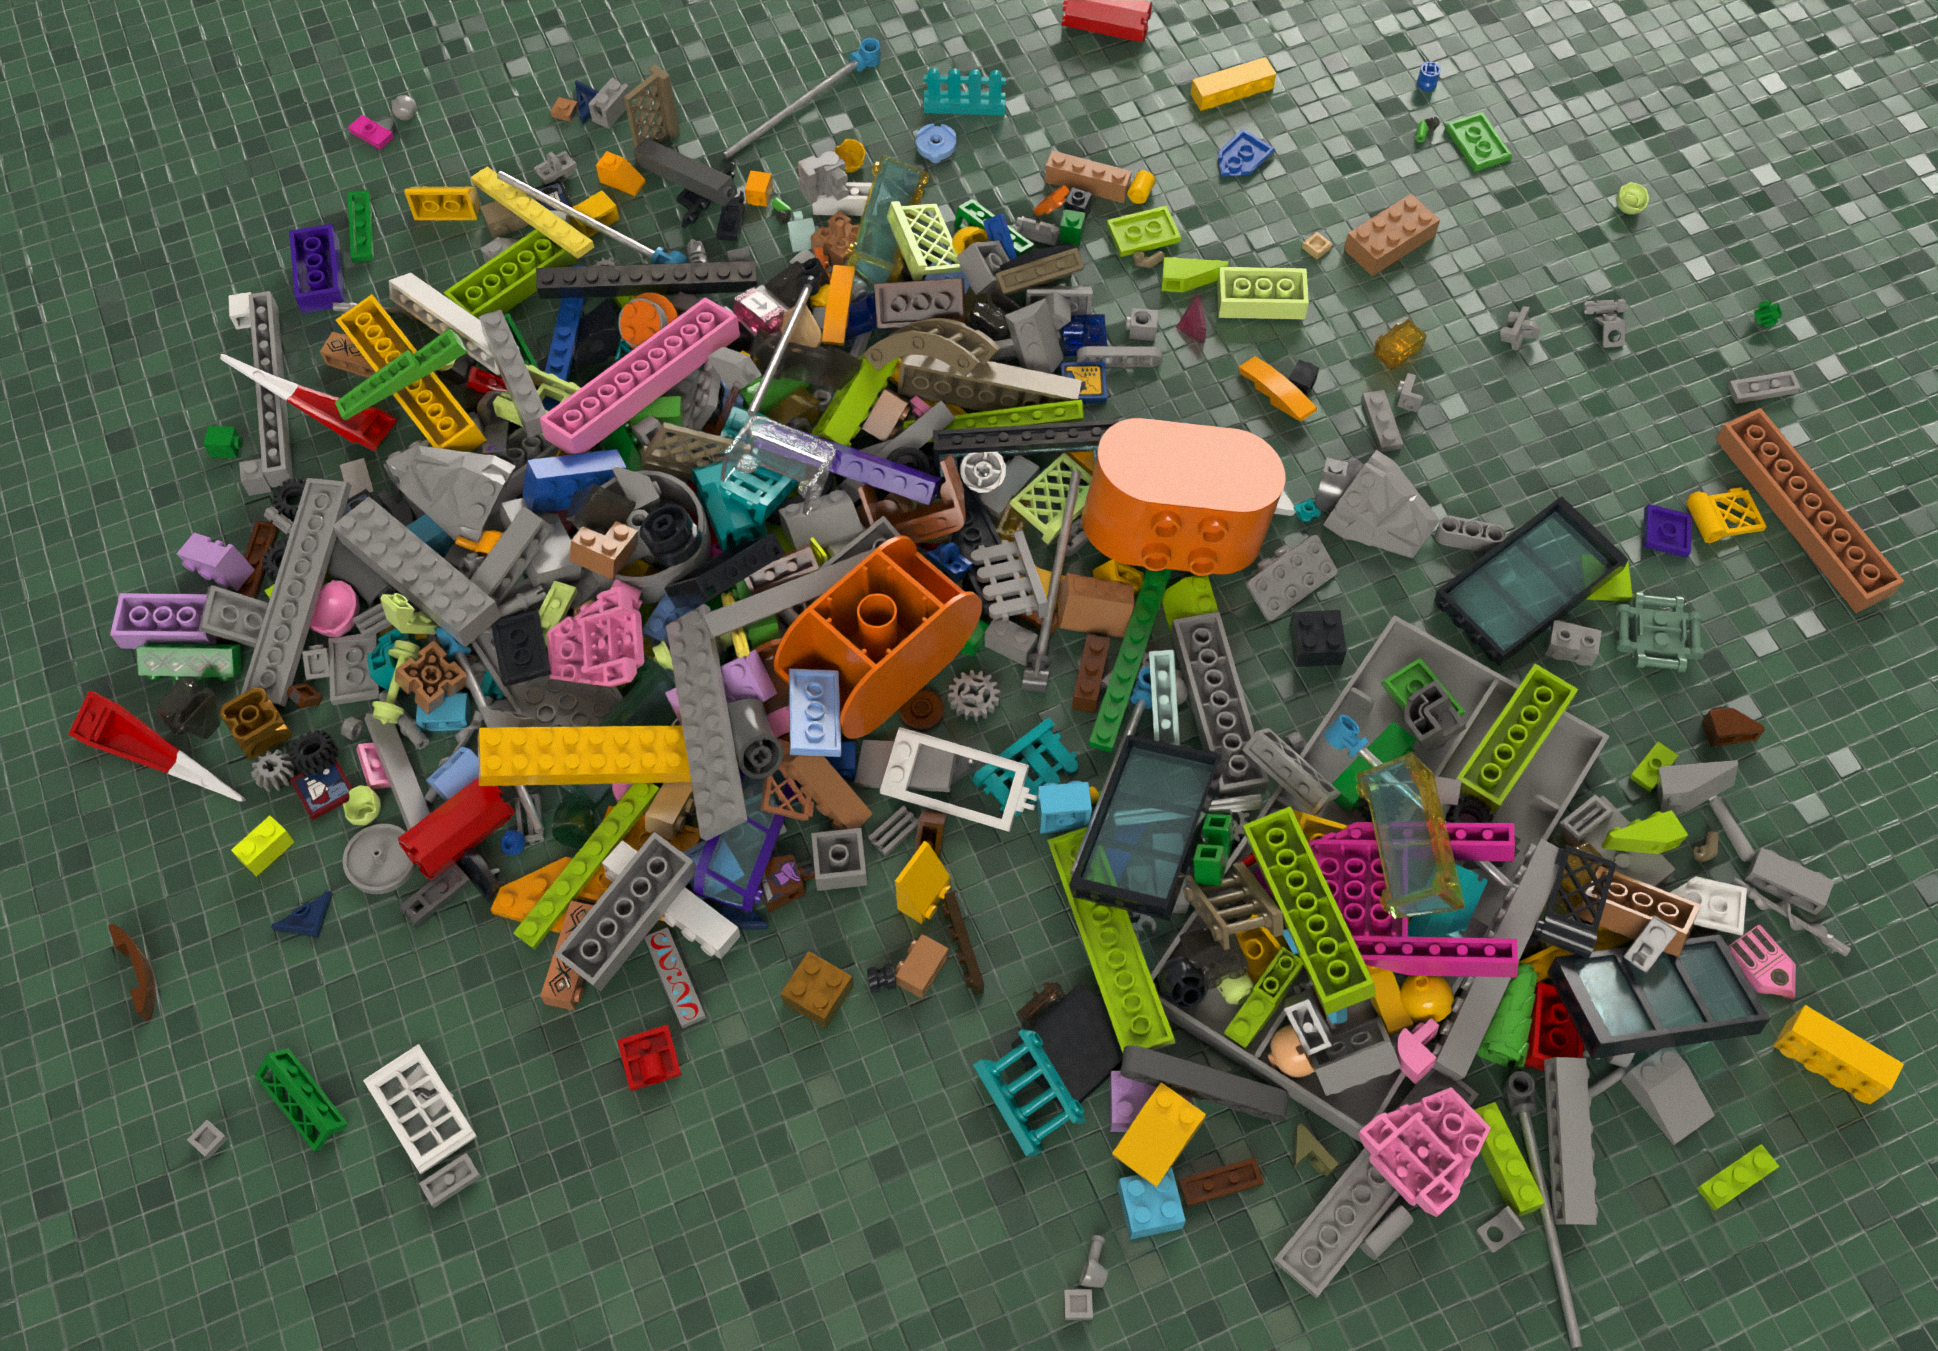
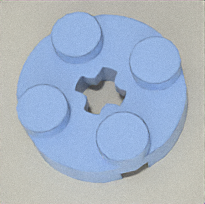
(938, 151)

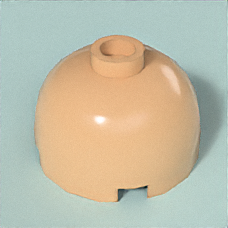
(1289, 1054)

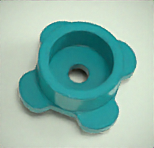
(1303, 514)

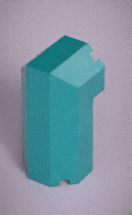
(728, 517)
(1451, 923)

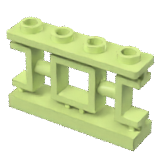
(548, 385)

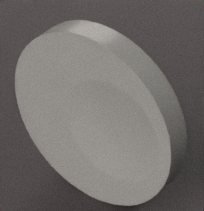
(376, 860)

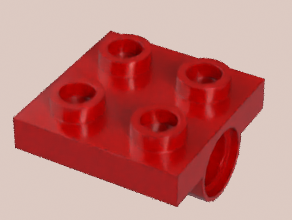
(649, 1058)

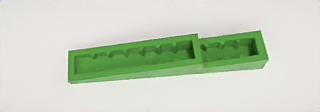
(401, 373)

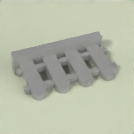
(1013, 568)

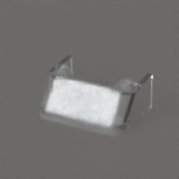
(782, 451)

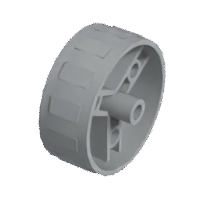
(653, 585)

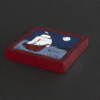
(322, 791)

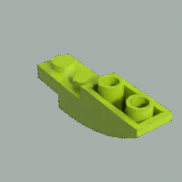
(1264, 998)

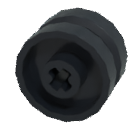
(670, 535)

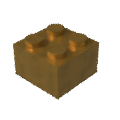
(817, 989)

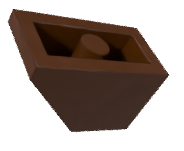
(1730, 727)
(931, 829)

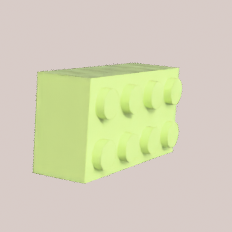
(1262, 293)

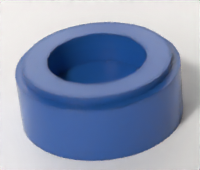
(513, 842)

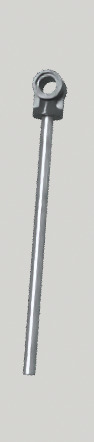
(1036, 676)
(1522, 1106)

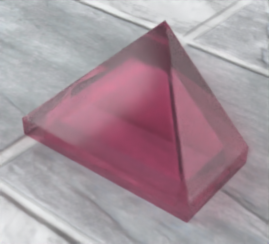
(1193, 321)

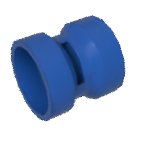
(1428, 76)

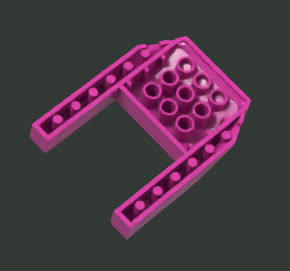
(1356, 881)

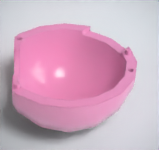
(335, 609)

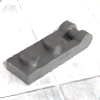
(435, 895)

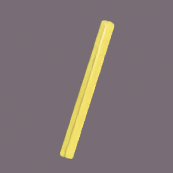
(738, 636)

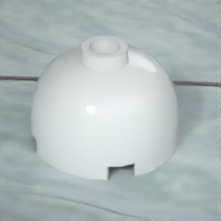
(983, 471)

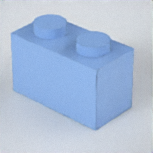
(455, 773)

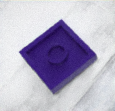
(1667, 530)

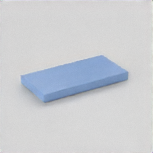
(814, 712)

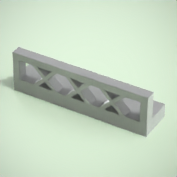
(1290, 770)

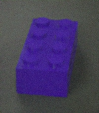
(316, 268)

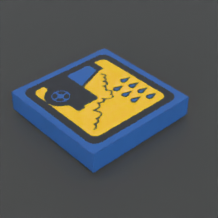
(1093, 380)

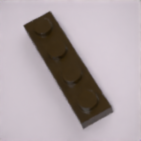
(965, 952)

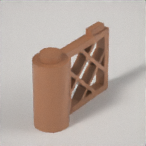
(807, 804)

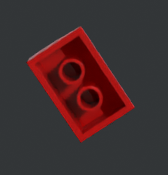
(1551, 1029)

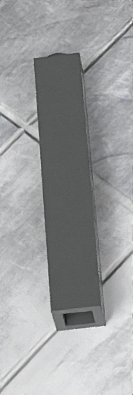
(685, 172)

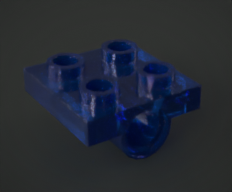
(861, 316)
(1083, 332)

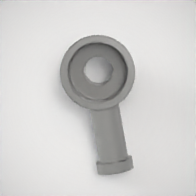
(1094, 1274)

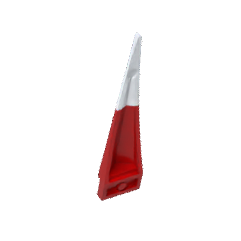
(367, 427)
(119, 732)

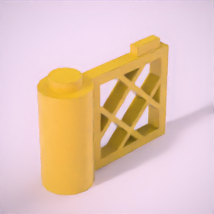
(1711, 518)

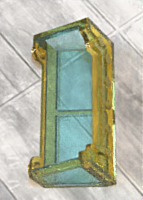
(875, 248)
(1411, 838)

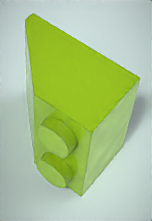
(1188, 598)

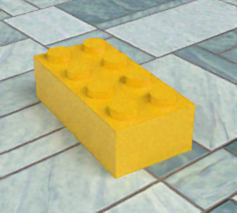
(1838, 1055)

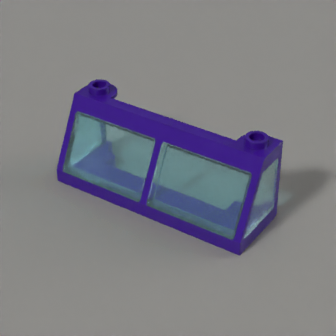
(737, 859)

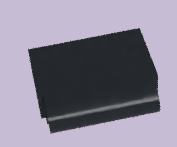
(1077, 1042)

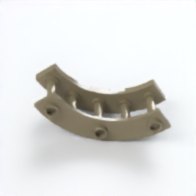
(936, 338)

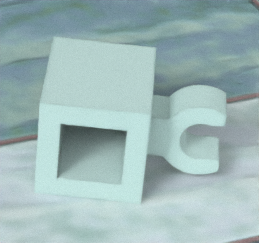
(800, 232)

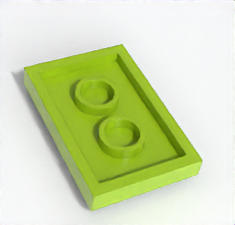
(1143, 231)

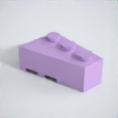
(215, 561)

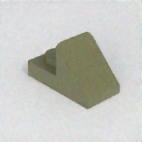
(1307, 1146)

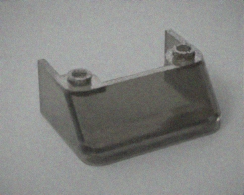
(807, 364)

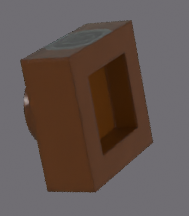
(304, 695)

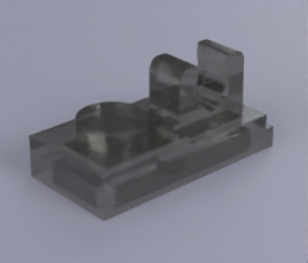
(1040, 1004)

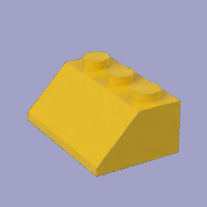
(443, 203)

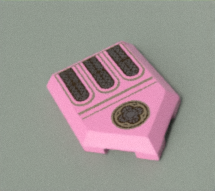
(1765, 963)

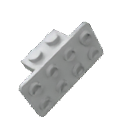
(1290, 576)

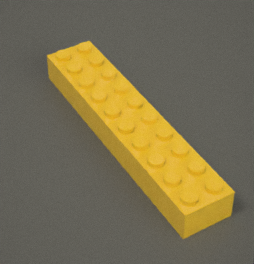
(425, 400)
(582, 755)

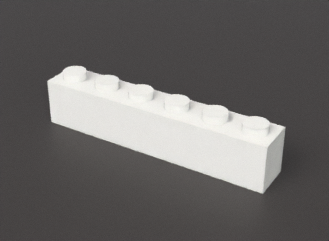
(687, 911)

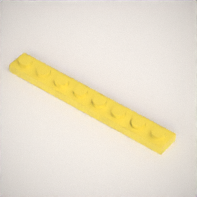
(533, 213)

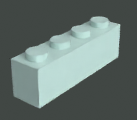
(1164, 696)

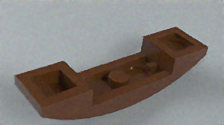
(143, 996)

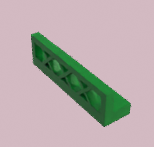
(976, 214)
(303, 1093)

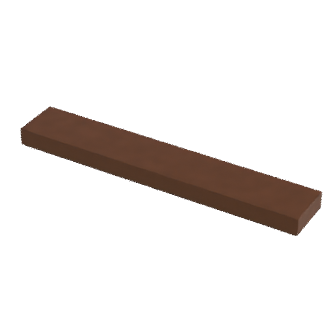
(262, 536)

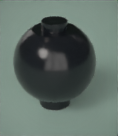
(1181, 983)

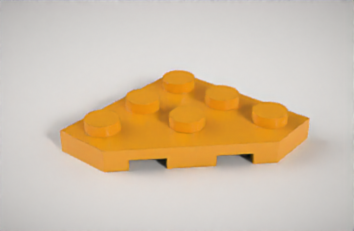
(520, 896)

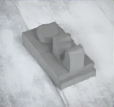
(1650, 943)

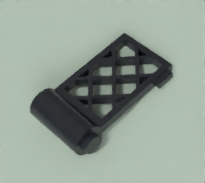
(1566, 932)

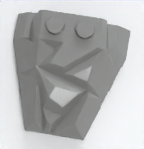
(456, 488)
(1383, 510)

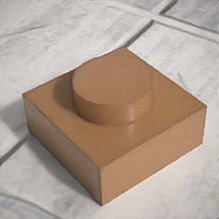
(564, 109)

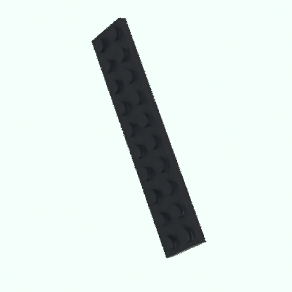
(976, 531)

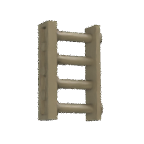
(1249, 891)

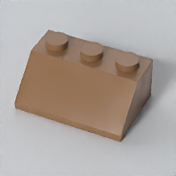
(1095, 605)

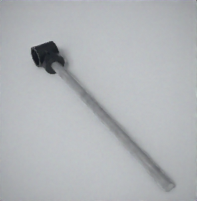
(809, 285)

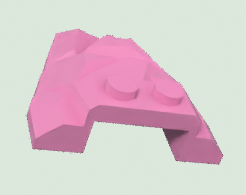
(599, 643)
(1426, 1148)

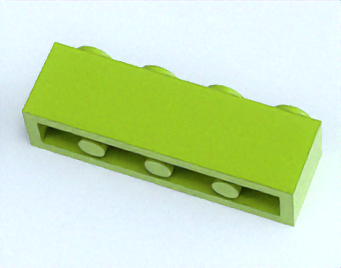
(1508, 1164)

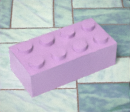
(159, 619)
(741, 679)

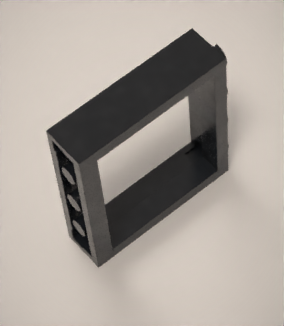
(724, 570)

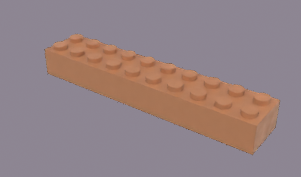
(1809, 510)

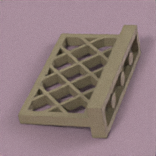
(663, 106)
(1039, 272)
(676, 464)

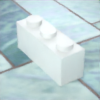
(850, 206)

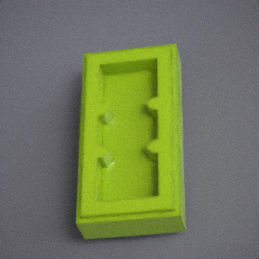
(1647, 771)

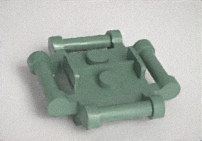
(1658, 634)

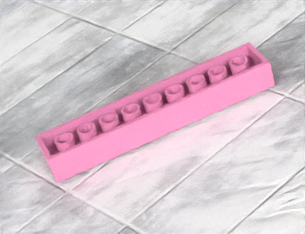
(639, 378)

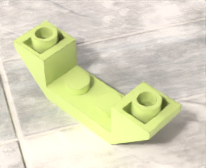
(404, 618)

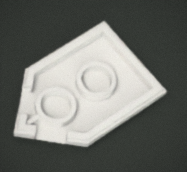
(1720, 903)

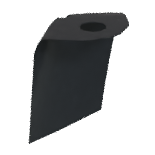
(597, 336)

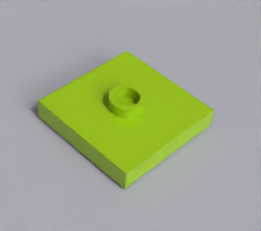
(1616, 589)

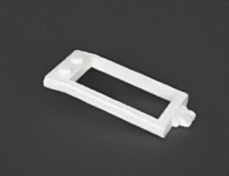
(902, 765)

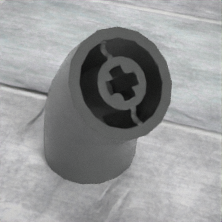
(352, 570)
(755, 744)

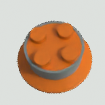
(645, 317)

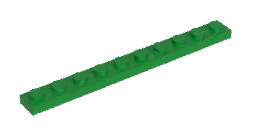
(1129, 660)

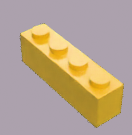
(1233, 83)

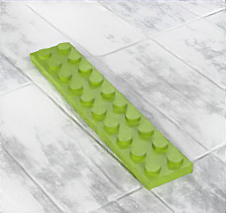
(1115, 959)

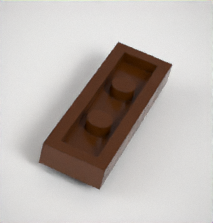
(1220, 1182)

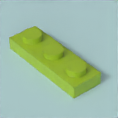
(1738, 1177)

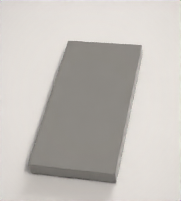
(931, 771)

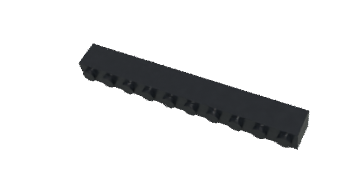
(647, 278)

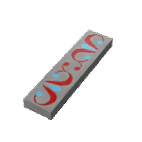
(675, 977)

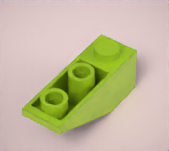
(1188, 274)
(1651, 836)

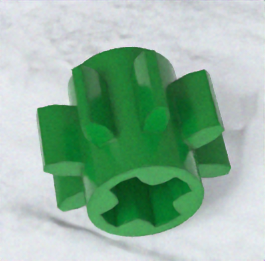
(1768, 313)

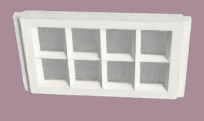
(420, 1109)

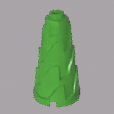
(775, 394)
(1510, 1026)

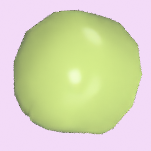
(1632, 198)
(362, 806)

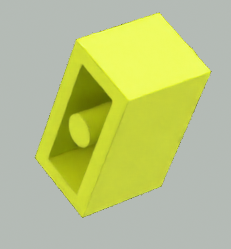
(263, 846)

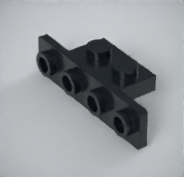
(696, 202)

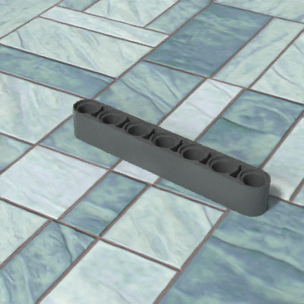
(1204, 1083)

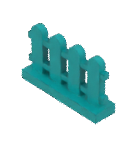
(964, 102)
(766, 495)
(1025, 748)

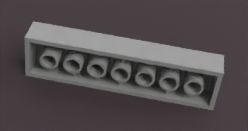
(417, 571)
(1218, 702)

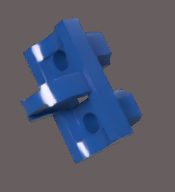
(940, 559)

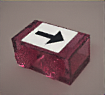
(758, 311)

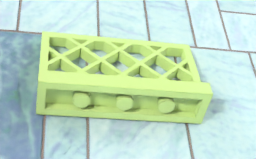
(909, 241)
(1053, 527)

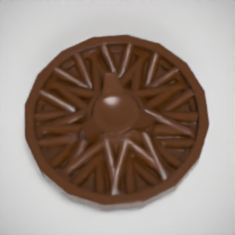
(922, 711)

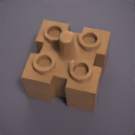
(835, 238)
(430, 677)

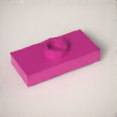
(371, 132)

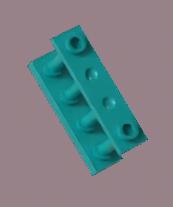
(1004, 1094)

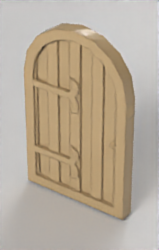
(806, 331)

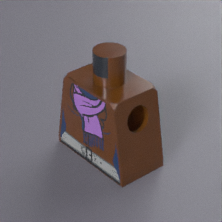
(784, 881)

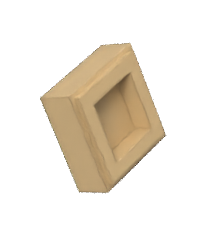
(1317, 245)

